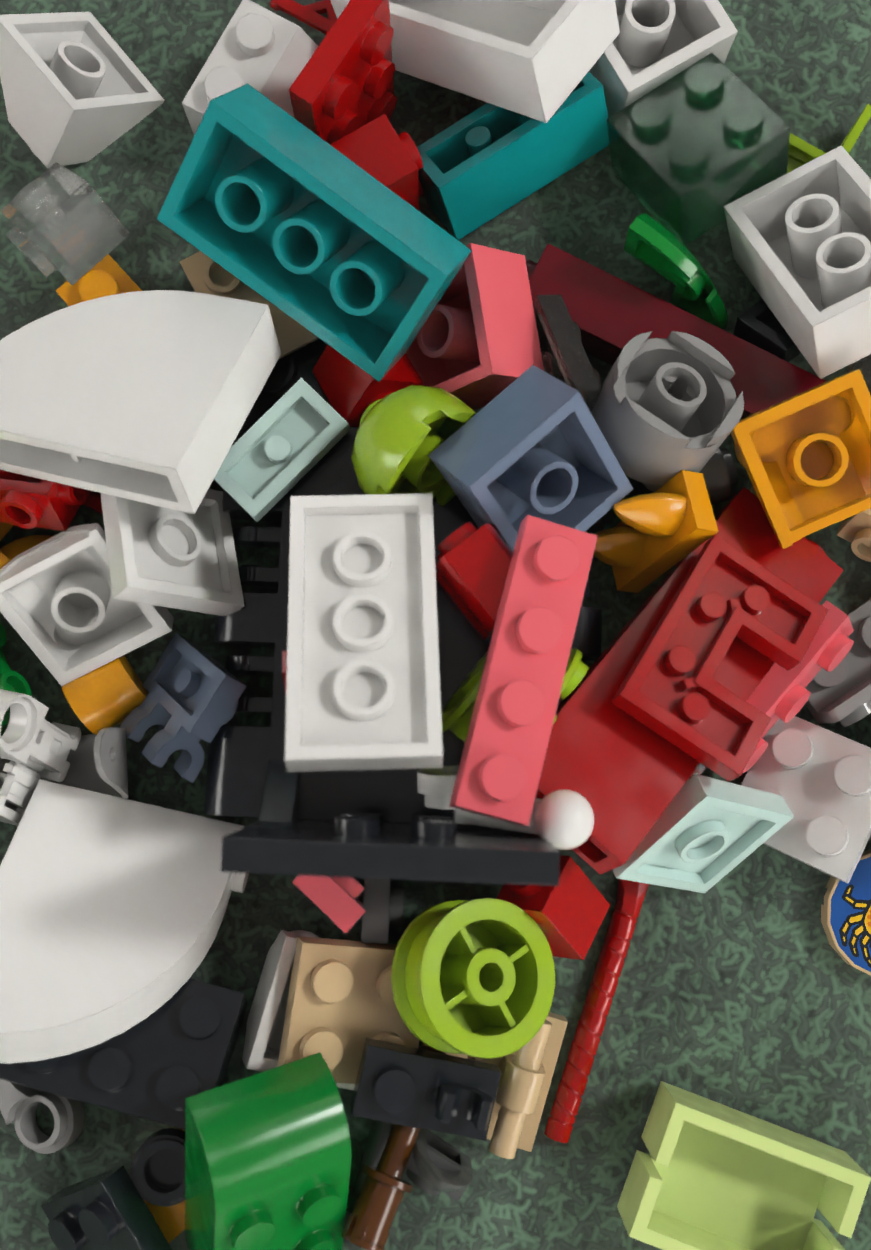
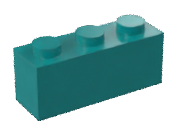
(504, 157)

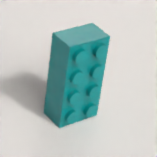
(310, 230)

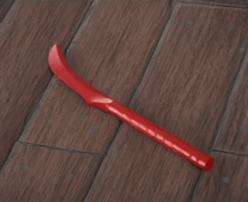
(597, 1007)

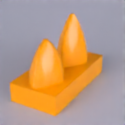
(657, 531)

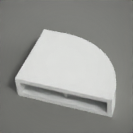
(134, 392)
(102, 916)

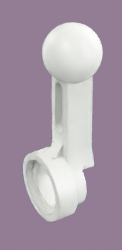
(560, 817)

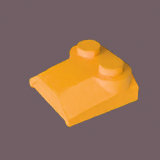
(810, 457)

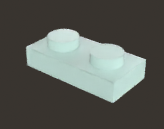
(280, 449)

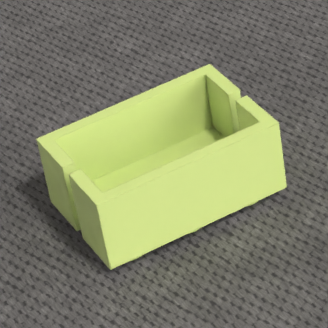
(735, 1182)

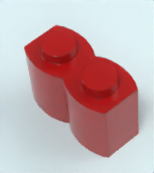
(474, 573)

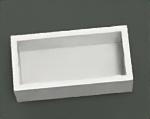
(502, 50)

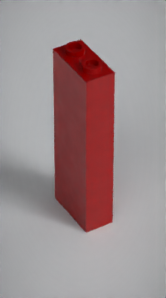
(618, 761)

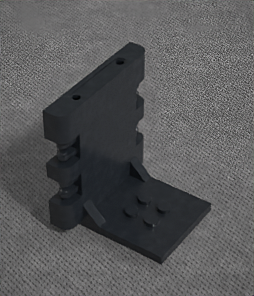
(353, 818)

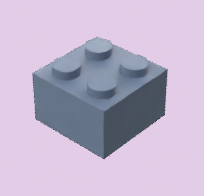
(532, 456)

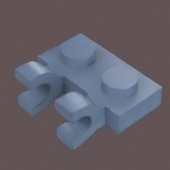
(189, 702)

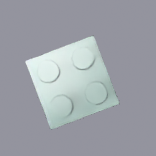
(705, 834)

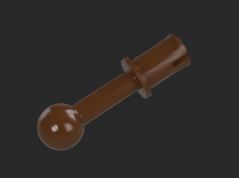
(382, 1189)

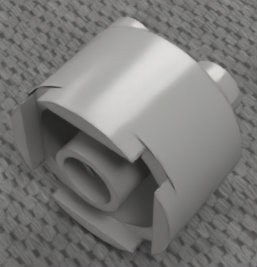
(667, 406)

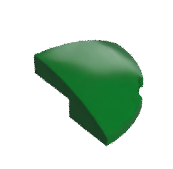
(670, 258)

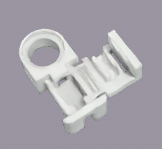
(34, 751)

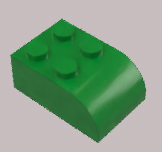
(268, 1162)

